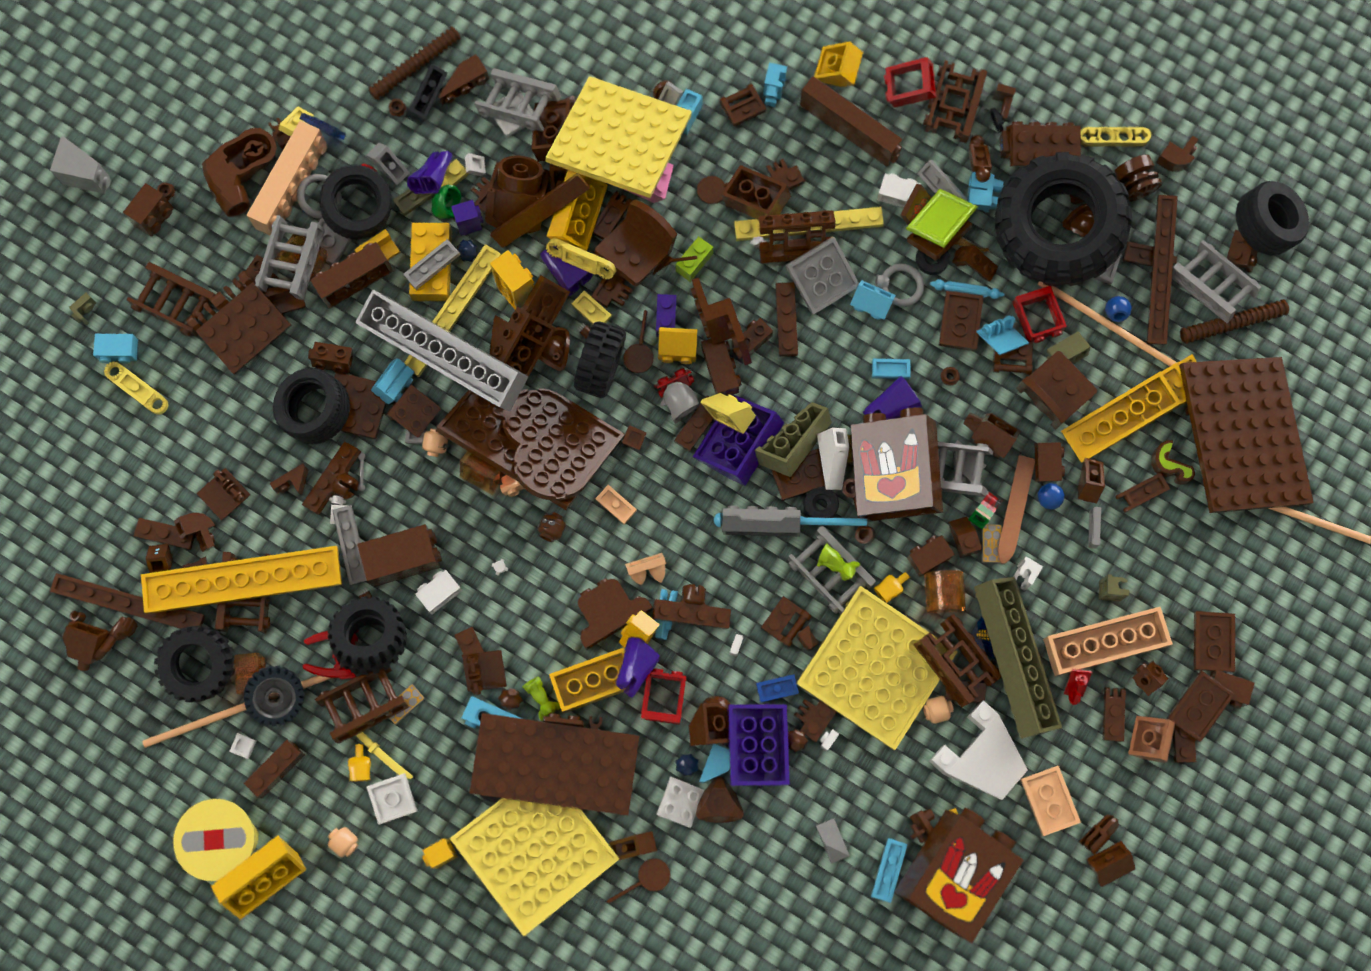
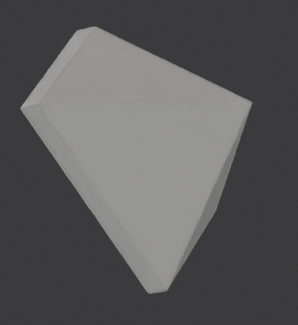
(832, 840)

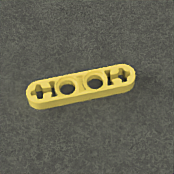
(1114, 136)

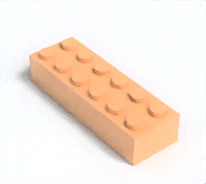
(281, 186)
(1107, 641)

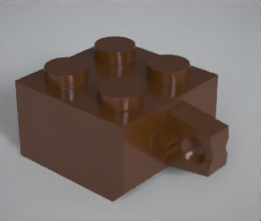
(993, 432)

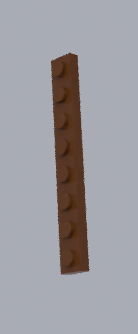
(1162, 269)
(121, 602)

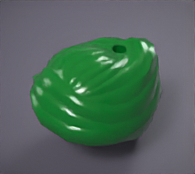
(442, 201)

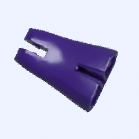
(431, 175)
(565, 273)
(893, 399)
(637, 664)

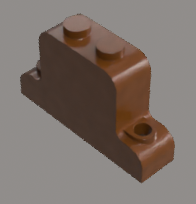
(607, 611)

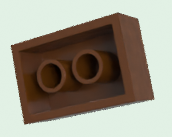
(755, 193)

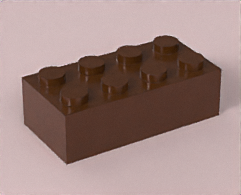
(356, 270)

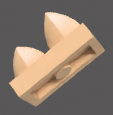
(654, 564)

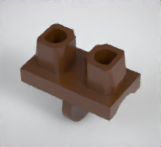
(921, 825)

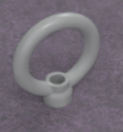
(301, 190)
(882, 282)

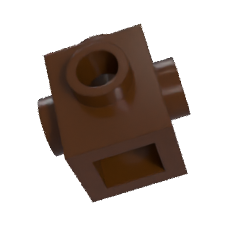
(1149, 677)

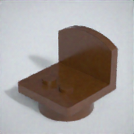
(513, 187)
(638, 243)
(1057, 388)

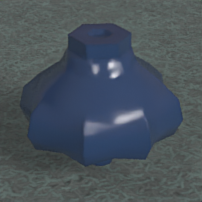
(467, 250)
(687, 764)

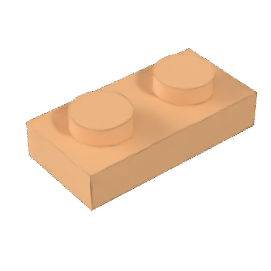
(616, 504)

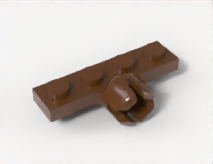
(334, 479)
(692, 609)

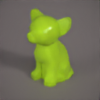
(832, 559)
(538, 693)

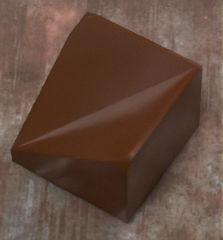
(807, 639)

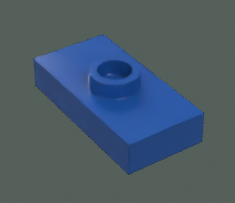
(777, 688)

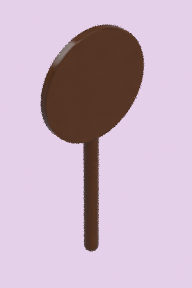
(710, 189)
(639, 357)
(652, 876)

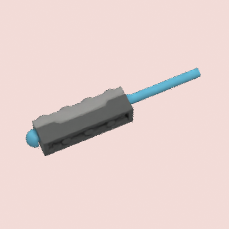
(773, 521)

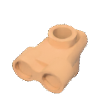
(510, 486)

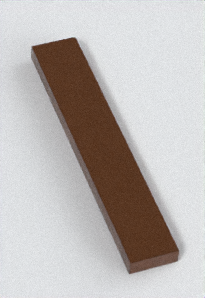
(540, 210)

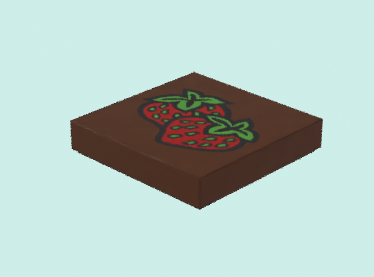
(915, 203)

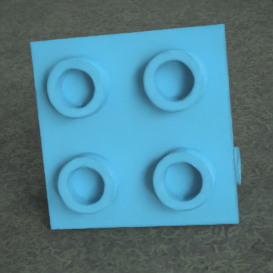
(1002, 335)

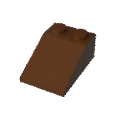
(552, 122)

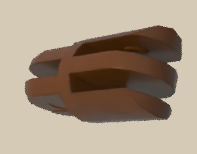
(1099, 834)

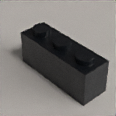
(426, 94)

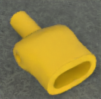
(890, 587)
(359, 765)

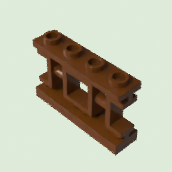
(969, 104)
(793, 222)
(947, 670)

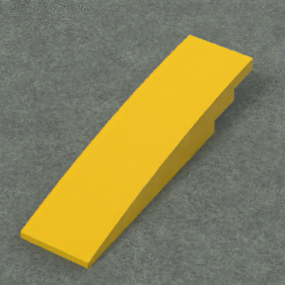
(1128, 412)

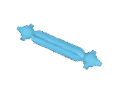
(967, 288)

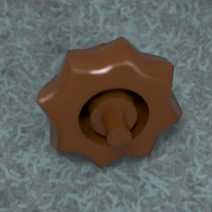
(510, 699)
(796, 740)

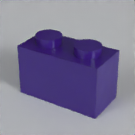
(467, 217)
(665, 312)

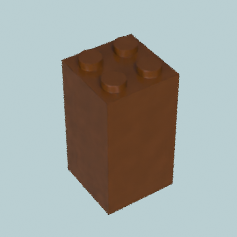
(399, 555)

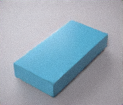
(890, 368)

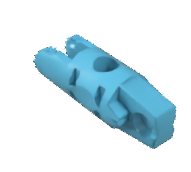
(665, 626)

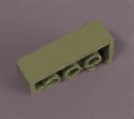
(795, 441)

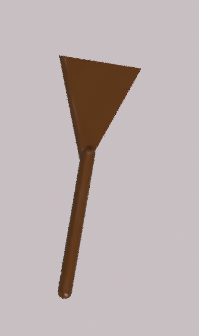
(669, 259)

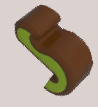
(1169, 467)

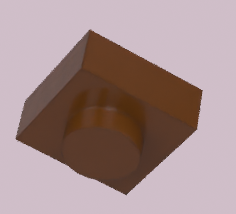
(633, 437)

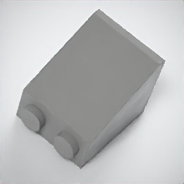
(78, 169)

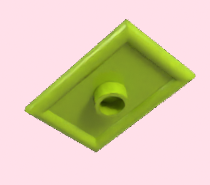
(941, 218)

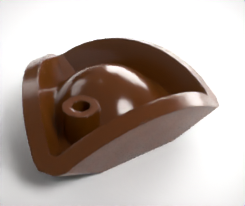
(1079, 220)
(557, 349)
(719, 803)

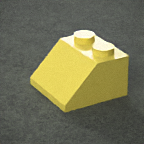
(729, 411)

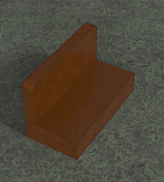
(283, 300)
(1111, 863)

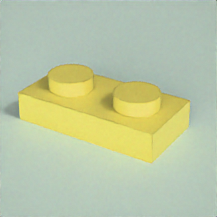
(291, 121)
(454, 173)
(590, 308)

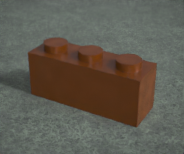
(721, 367)
(274, 769)

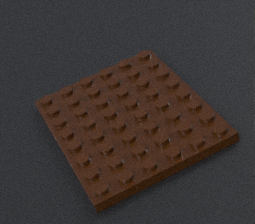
(1245, 434)

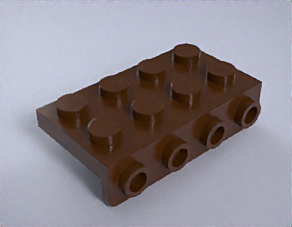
(1037, 140)

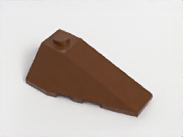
(709, 725)

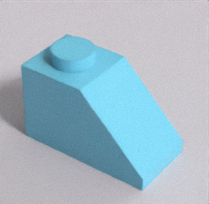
(717, 763)

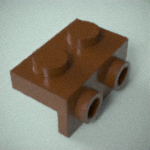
(1241, 253)

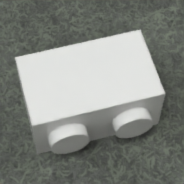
(896, 190)
(438, 591)

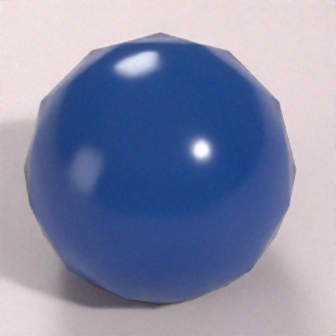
(1118, 307)
(1051, 496)

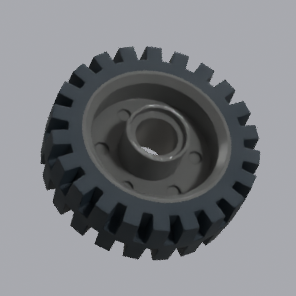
(273, 680)

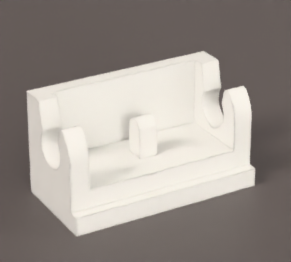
(1029, 571)

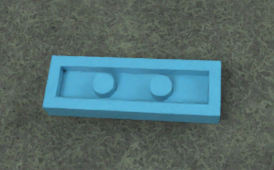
(889, 870)

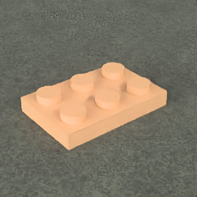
(1050, 800)

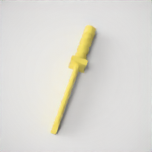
(374, 748)

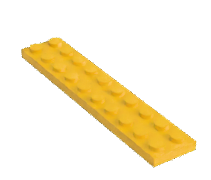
(241, 579)

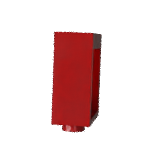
(928, 91)
(1035, 296)
(657, 716)

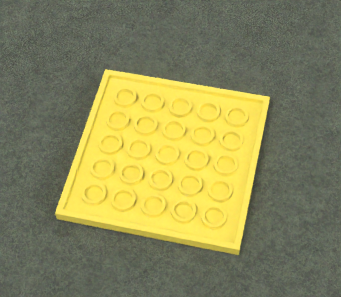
(619, 137)
(873, 669)
(533, 857)

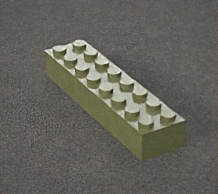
(1017, 657)

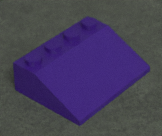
(734, 452)
(758, 745)

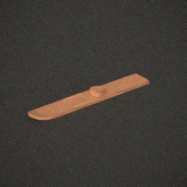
(1015, 508)

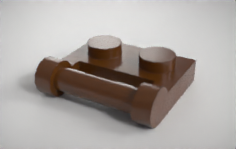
(745, 109)
(1021, 354)
(780, 618)

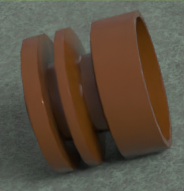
(1138, 177)

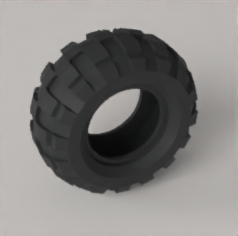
(1063, 262)

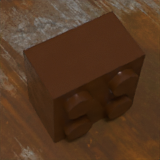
(148, 210)

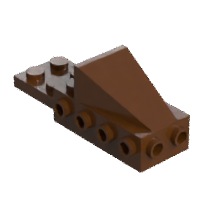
(529, 328)

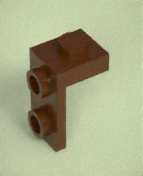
(976, 260)

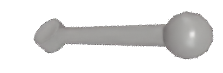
(362, 457)

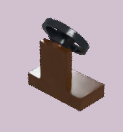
(1004, 94)

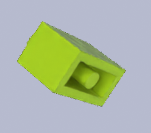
(690, 268)

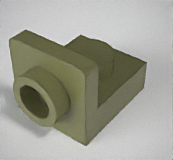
(82, 306)

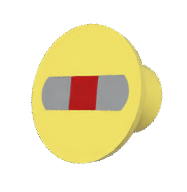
(214, 839)

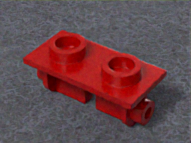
(680, 376)
(1077, 685)

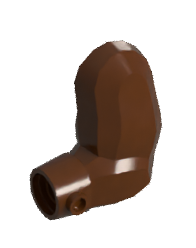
(236, 164)

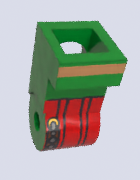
(985, 510)

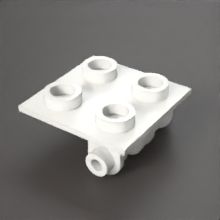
(680, 802)

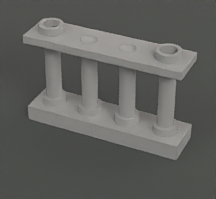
(518, 83)
(302, 269)
(1203, 293)
(956, 484)
(863, 577)

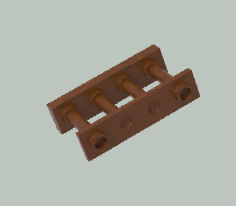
(172, 281)
(224, 620)
(361, 722)

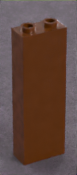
(851, 122)

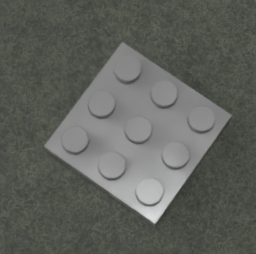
(822, 275)

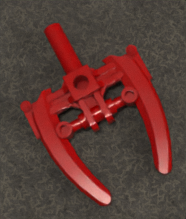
(337, 671)

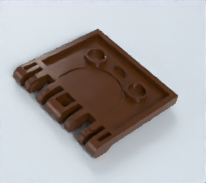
(241, 325)

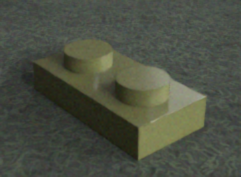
(410, 201)

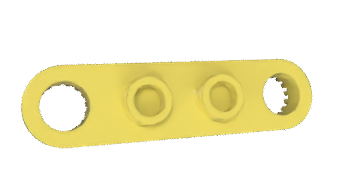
(581, 258)
(136, 388)

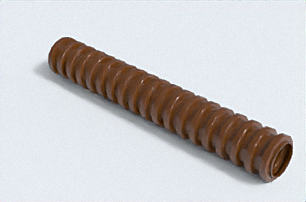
(414, 63)
(1239, 320)

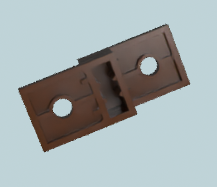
(720, 321)

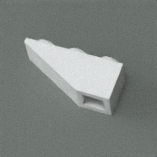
(834, 454)

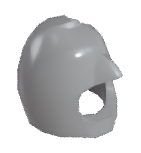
(680, 400)

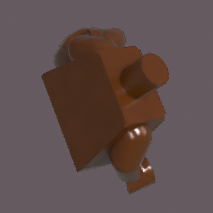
(92, 643)

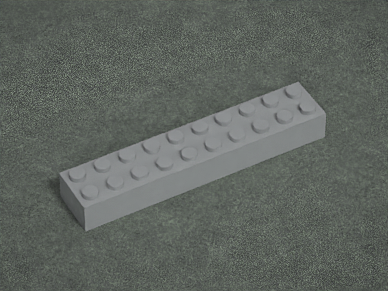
(442, 350)

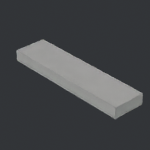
(349, 538)

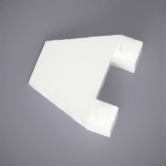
(990, 760)

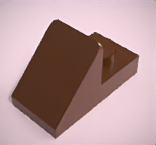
(294, 477)

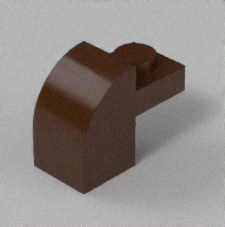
(1178, 159)
(199, 525)

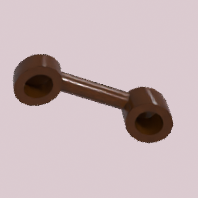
(863, 534)

